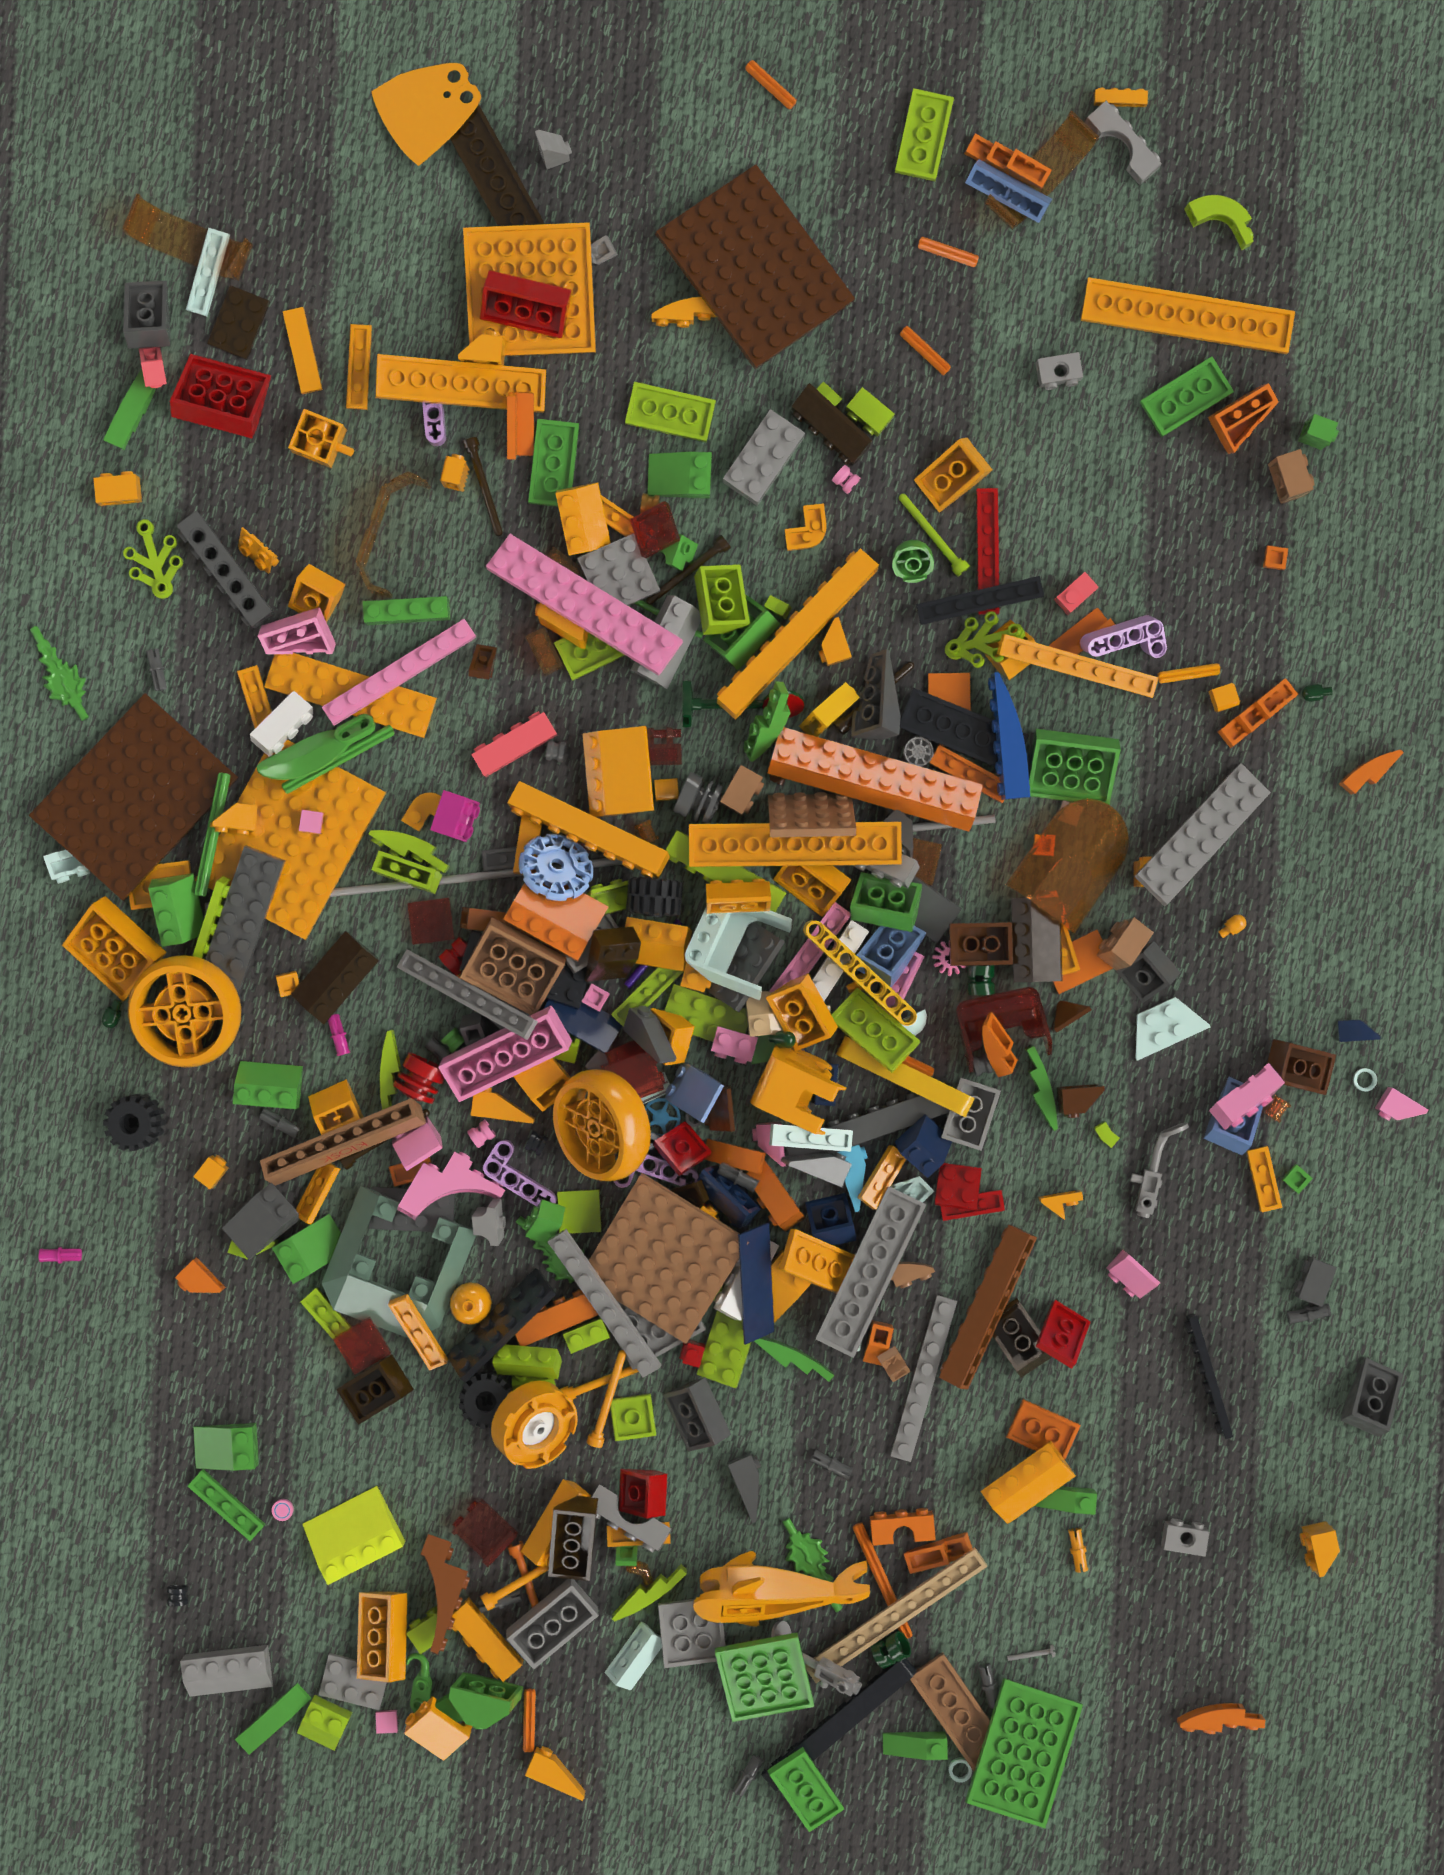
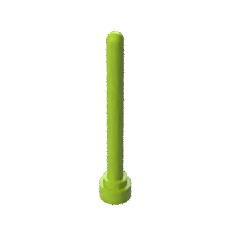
(957, 564)

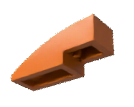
(1369, 771)
(998, 1046)
(736, 1156)
(937, 1553)

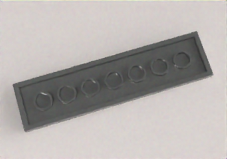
(244, 915)

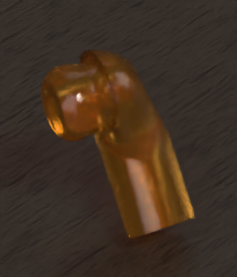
(643, 1570)

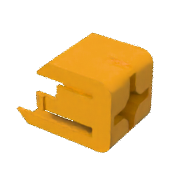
(789, 1085)

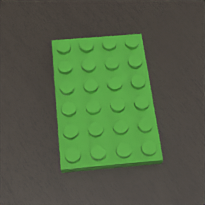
(1024, 1753)

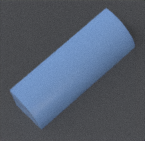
(1008, 190)

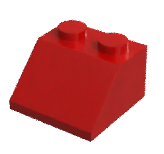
(643, 1492)

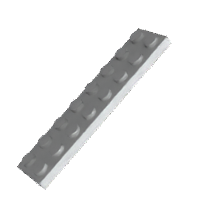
(1202, 834)
(870, 1272)

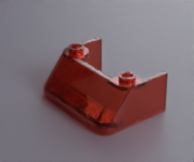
(1011, 1009)

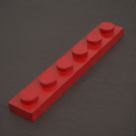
(987, 540)

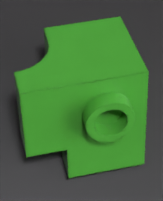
(680, 553)

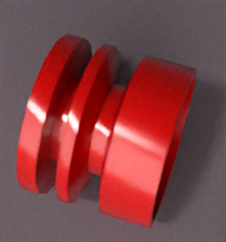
(419, 1079)

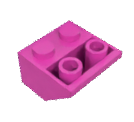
(455, 816)

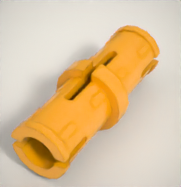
(1078, 1550)

